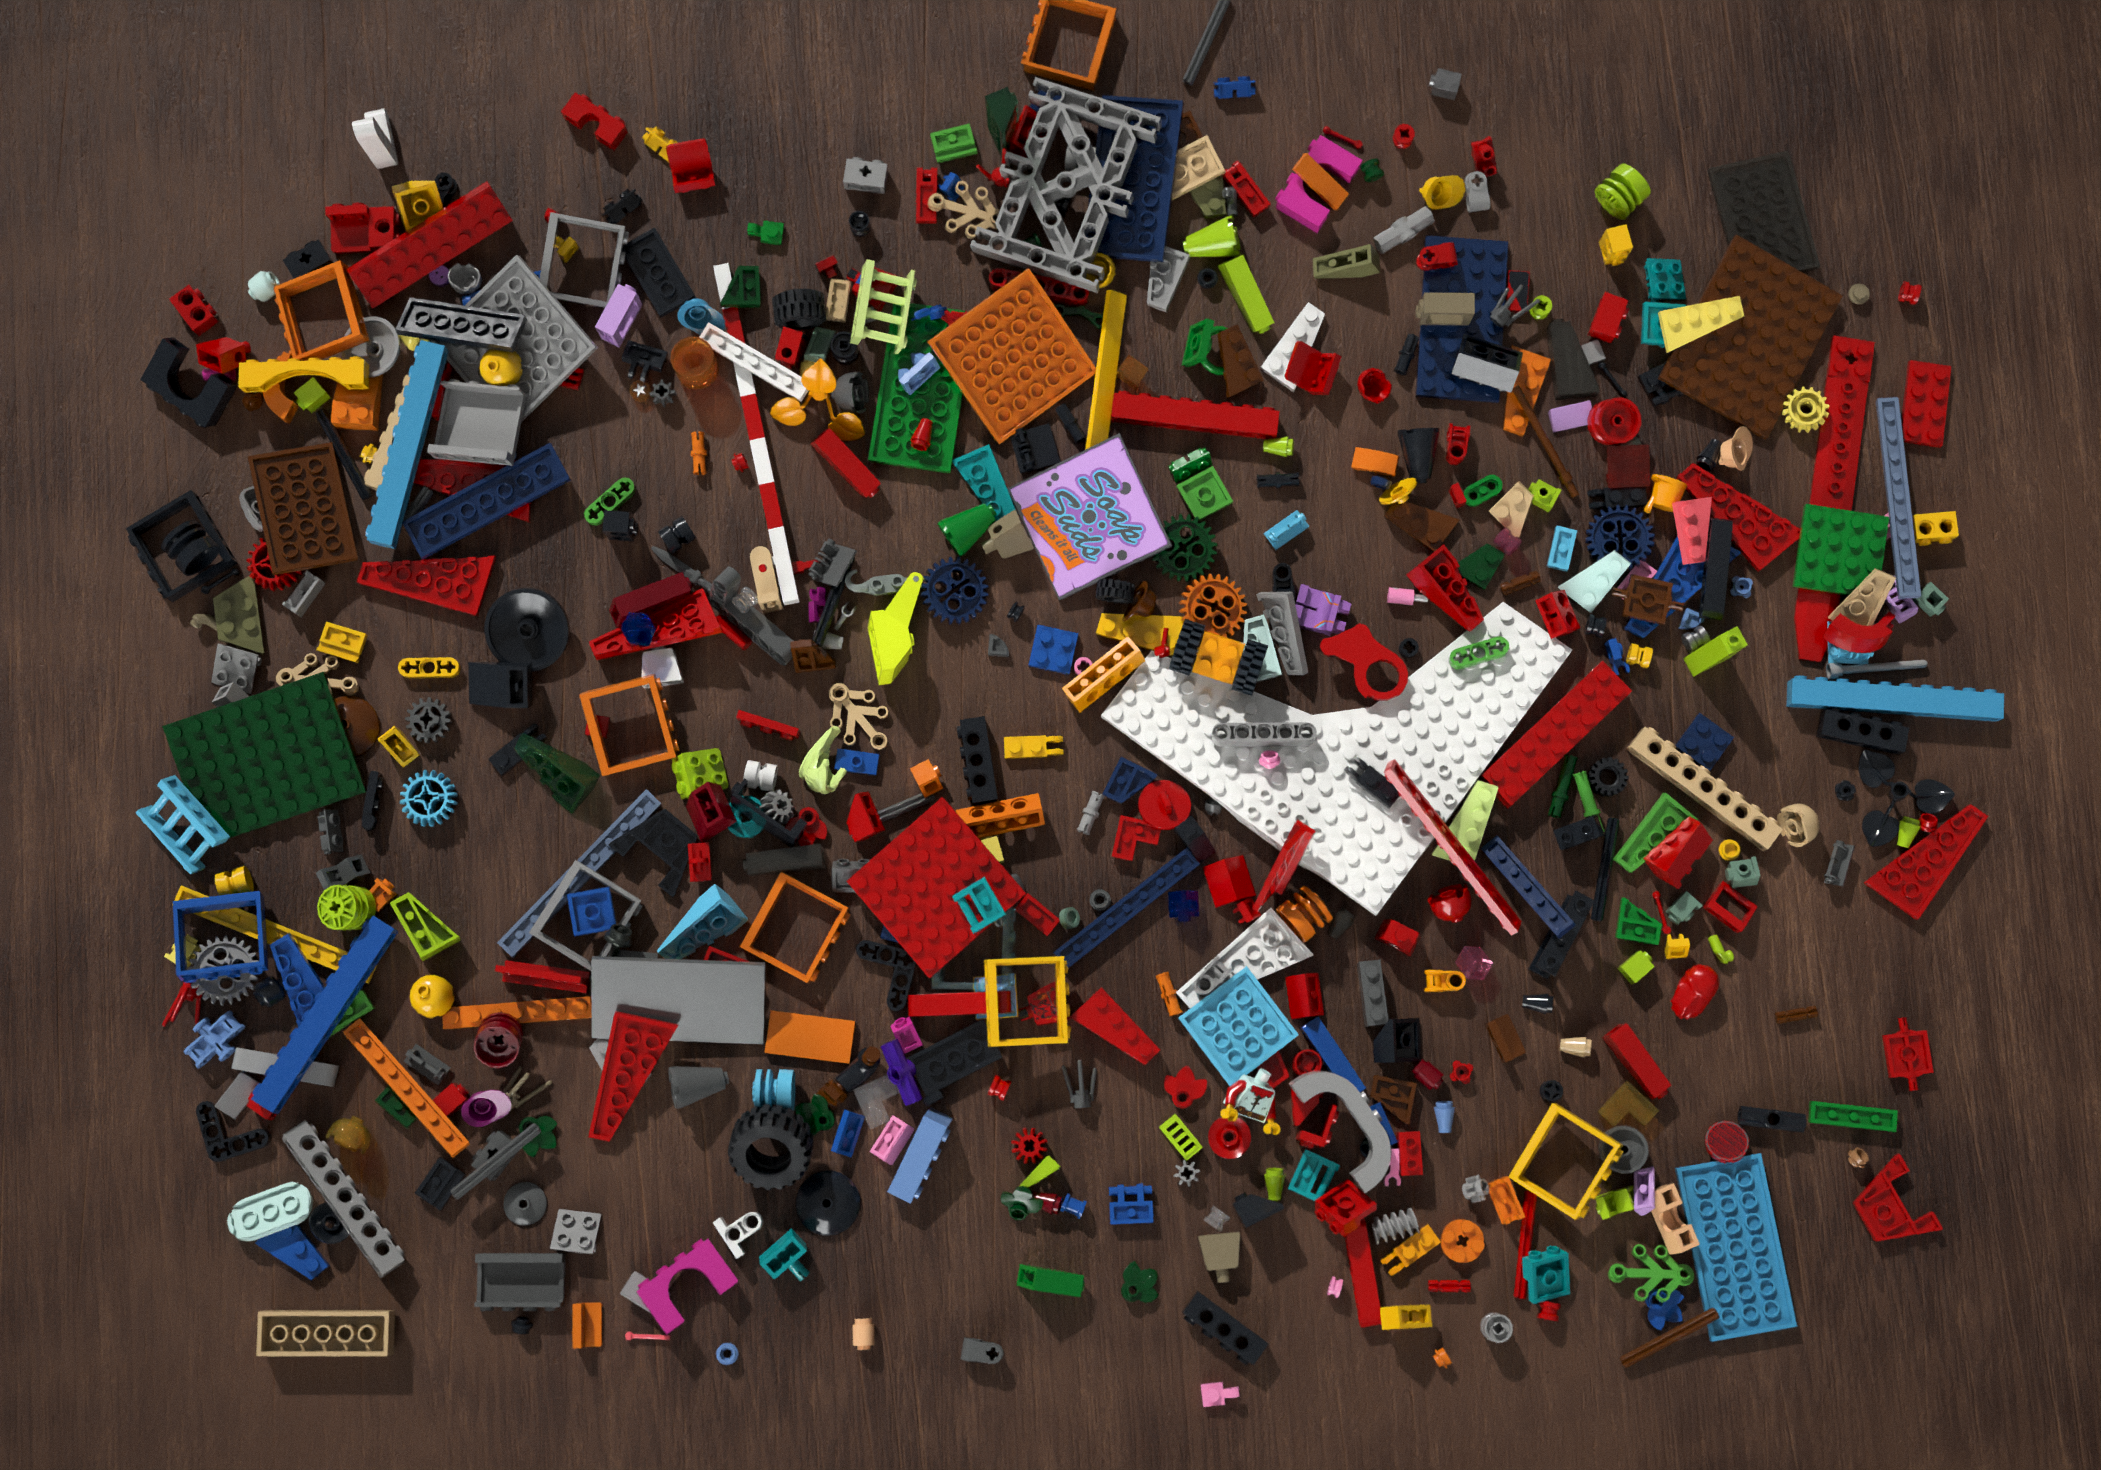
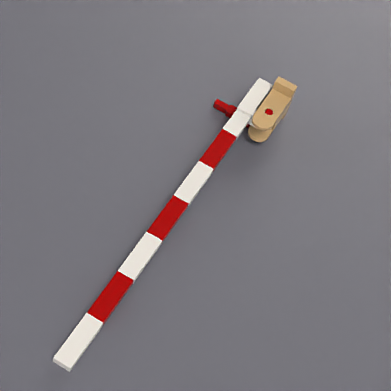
(764, 566)

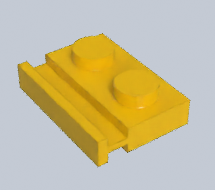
(342, 642)

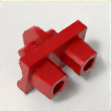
(1484, 156)
(699, 862)

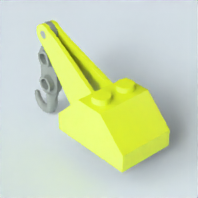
(889, 628)

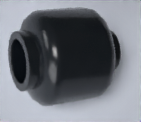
(269, 991)

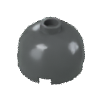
(851, 393)

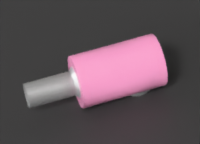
(1404, 596)

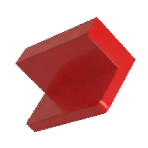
(1304, 995)

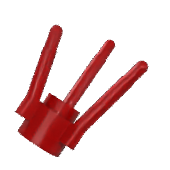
(996, 176)
(185, 993)

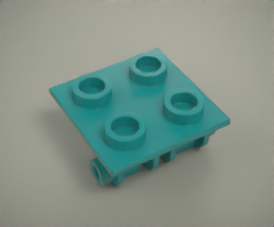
(1664, 279)

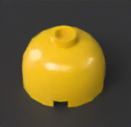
(500, 367)
(431, 996)

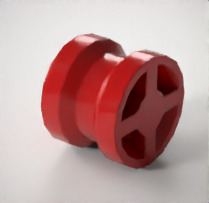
(1405, 140)
(1909, 293)
(999, 1087)
(1549, 1310)

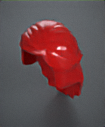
(1694, 991)

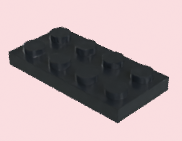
(657, 272)
(954, 1058)

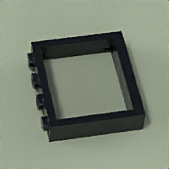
(164, 513)

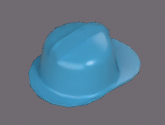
(697, 314)

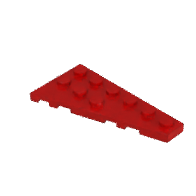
(453, 476)
(674, 623)
(1922, 869)
(629, 1059)

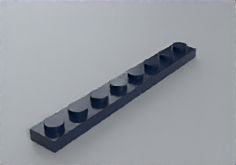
(1127, 907)

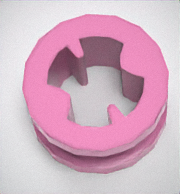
(1078, 663)
(1334, 1287)

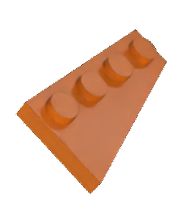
(1530, 379)

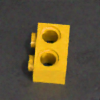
(1615, 245)
(1932, 523)
(1406, 1317)

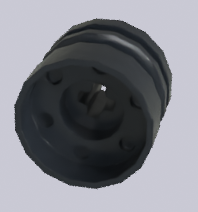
(190, 547)

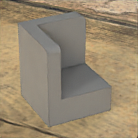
(229, 694)

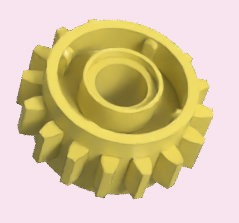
(1797, 417)

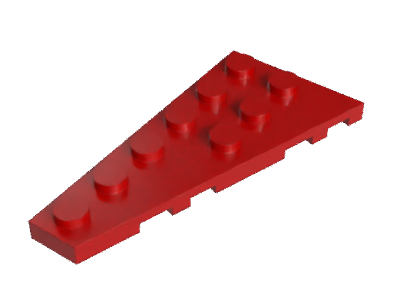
(1756, 529)
(442, 581)

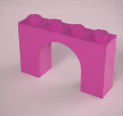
(1295, 201)
(703, 1259)

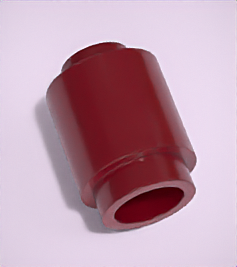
(1428, 1074)

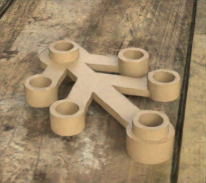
(970, 210)
(334, 683)
(856, 713)

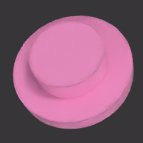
(1269, 759)

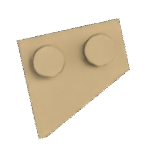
(1513, 508)

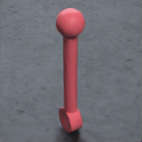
(629, 1336)

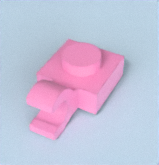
(1393, 1168)
(1214, 1394)

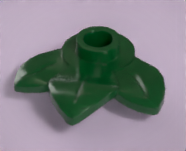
(814, 1111)
(545, 1139)
(1021, 1202)
(1141, 1281)

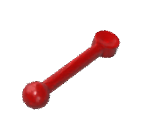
(1357, 144)
(1666, 929)

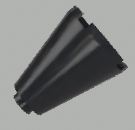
(1419, 451)

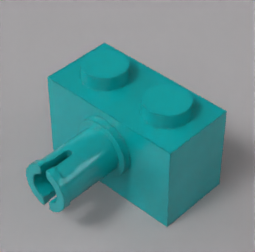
(785, 1255)

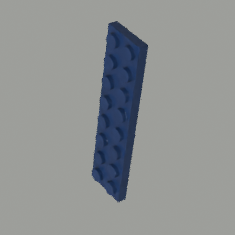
(486, 501)

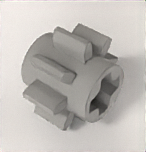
(1183, 1178)
(1475, 1189)

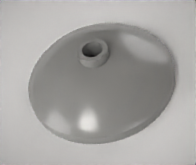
(382, 337)

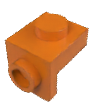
(382, 893)

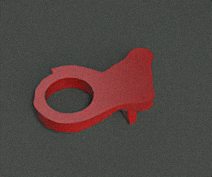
(1362, 651)

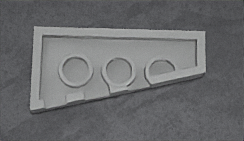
(1283, 617)

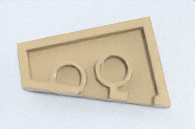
(1866, 599)

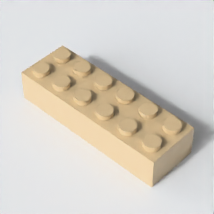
(325, 1333)

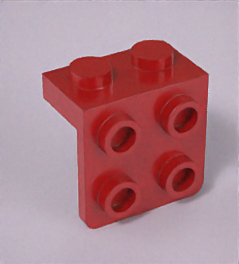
(690, 165)
(349, 228)
(1312, 369)
(1310, 1140)

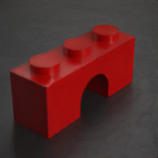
(581, 110)

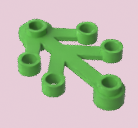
(1654, 1272)

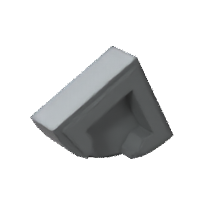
(997, 647)

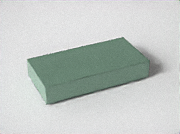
(819, 344)

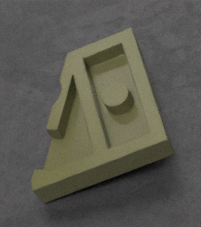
(1210, 198)

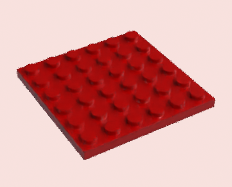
(914, 884)

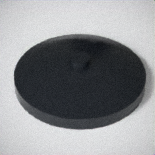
(527, 628)

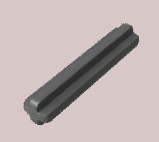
(904, 806)

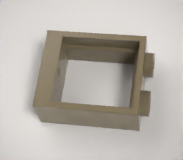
(1446, 308)

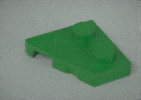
(1636, 925)

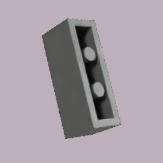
(1372, 993)

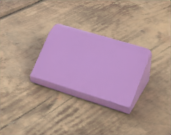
(1569, 416)
(1644, 1190)

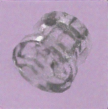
(745, 600)
(1216, 1218)

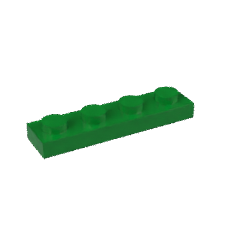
(1852, 1116)

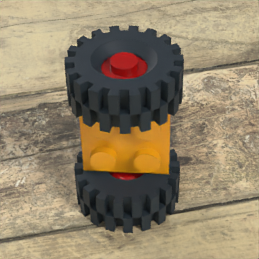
(1218, 657)

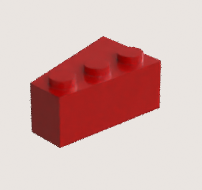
(1678, 851)

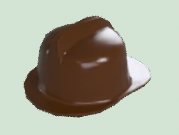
(1143, 602)

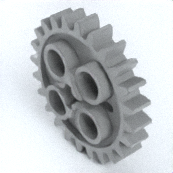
(235, 954)

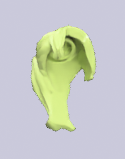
(816, 768)

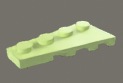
(1471, 819)

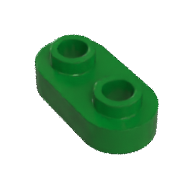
(1481, 490)

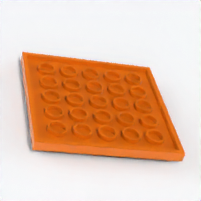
(1013, 356)

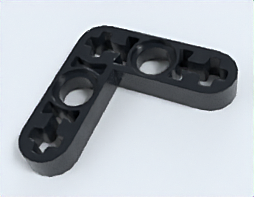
(899, 969)
(221, 1140)

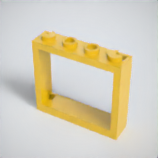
(1062, 990)
(1534, 1145)

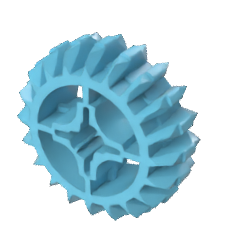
(427, 789)

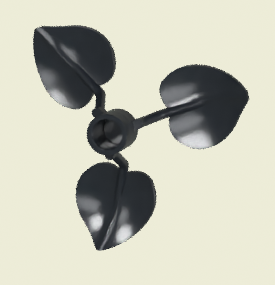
(1876, 769)

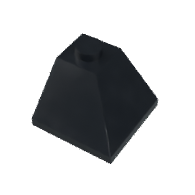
(1398, 1041)
(1253, 1208)

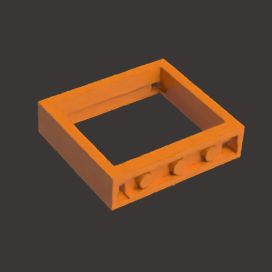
(1081, 6)
(351, 303)
(595, 731)
(765, 912)

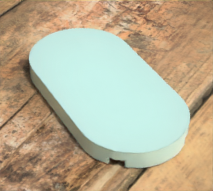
(270, 1211)

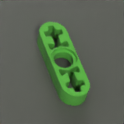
(610, 492)
(1462, 651)

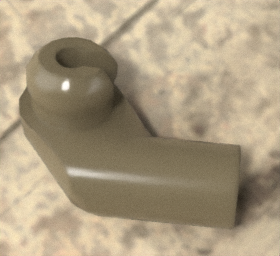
(199, 619)

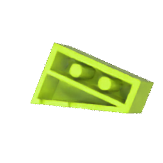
(423, 928)

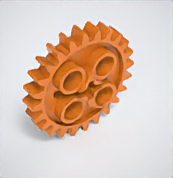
(1220, 589)

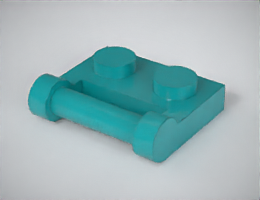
(985, 902)
(1307, 1172)

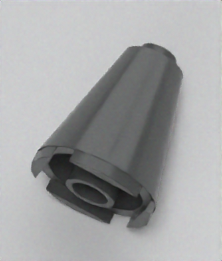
(695, 1083)

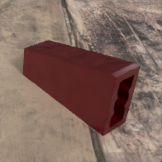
(650, 597)

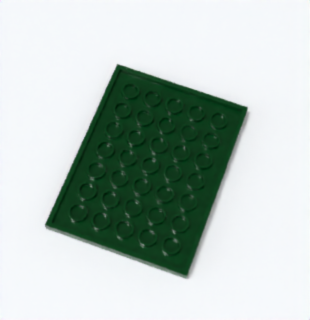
(267, 755)

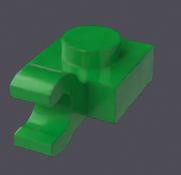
(770, 232)

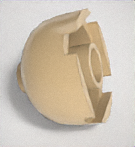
(1799, 824)

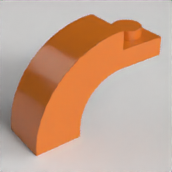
(277, 399)

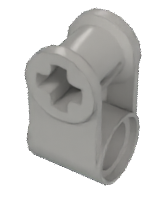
(1477, 194)
(1212, 975)

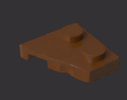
(1394, 1095)

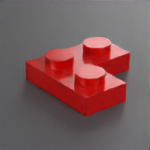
(1128, 833)

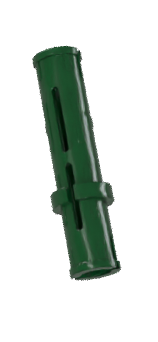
(1562, 787)

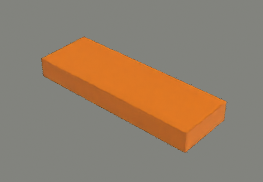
(1320, 181)

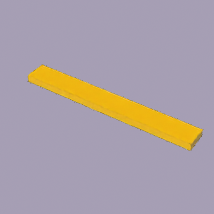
(1106, 368)

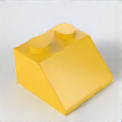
(416, 201)

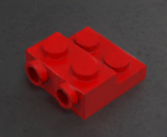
(1344, 1207)

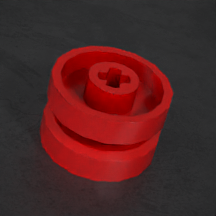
(1614, 421)

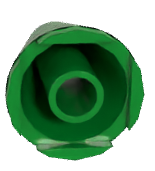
(967, 527)

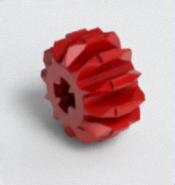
(1037, 1145)

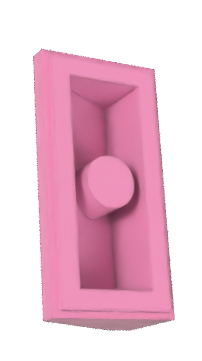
(892, 1140)

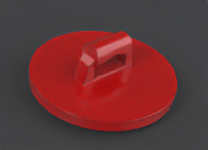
(1164, 804)

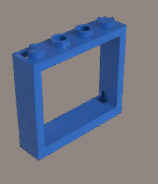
(211, 904)

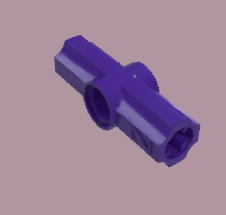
(901, 1072)

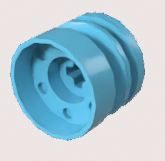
(774, 1091)

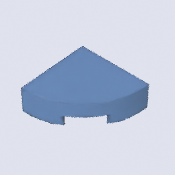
(1690, 620)

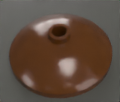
(362, 722)

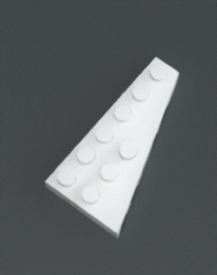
(1262, 947)

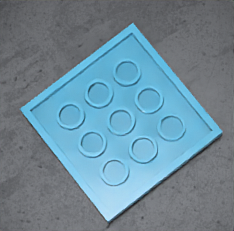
(1238, 1026)

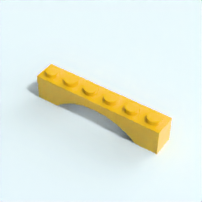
(261, 376)

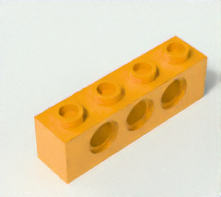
(1103, 674)

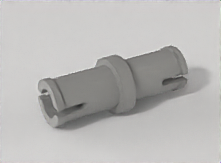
(1090, 813)

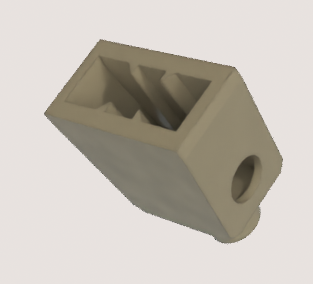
(1008, 536)
(1220, 1253)

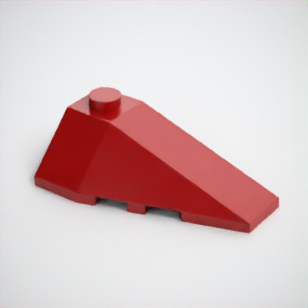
(1442, 584)

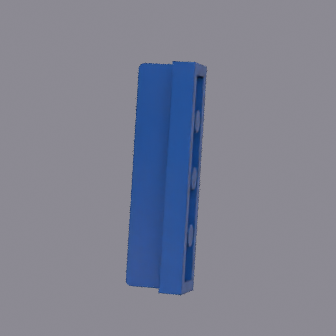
(1330, 1052)

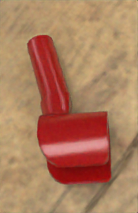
(1163, 650)

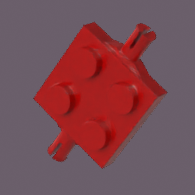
(1907, 1054)

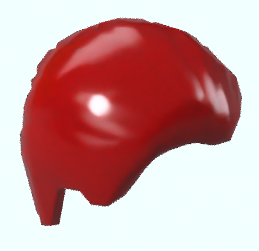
(1373, 385)

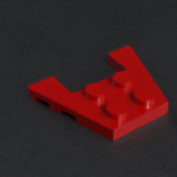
(1883, 1209)

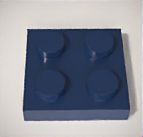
(1704, 741)

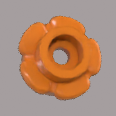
(1442, 1358)

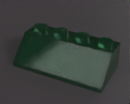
(1001, 117)

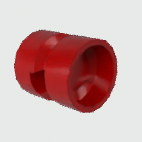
(1306, 1061)

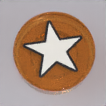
(640, 391)

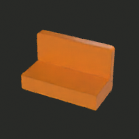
(587, 1325)

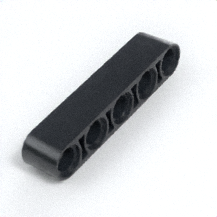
(1716, 569)

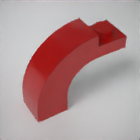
(1857, 637)

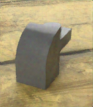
(345, 873)

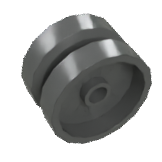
(1636, 1146)

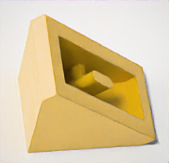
(398, 746)

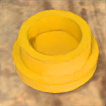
(367, 453)
(1729, 850)

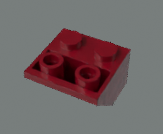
(709, 811)

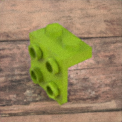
(696, 769)

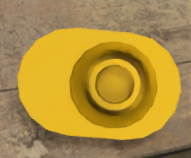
(1443, 191)

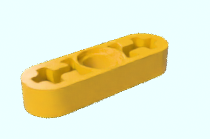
(413, 673)

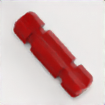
(1449, 1286)

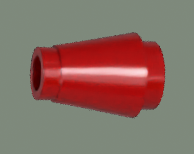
(922, 436)

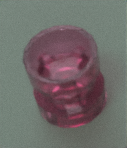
(1507, 541)

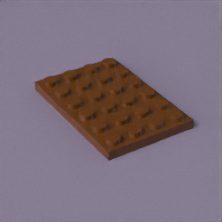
(302, 508)

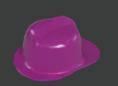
(485, 1107)

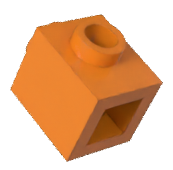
(927, 778)

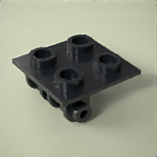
(1034, 448)

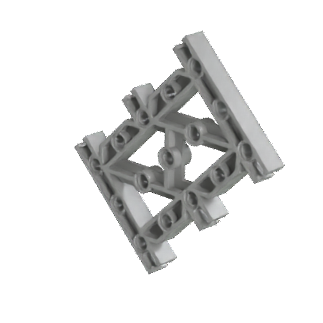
(1101, 181)

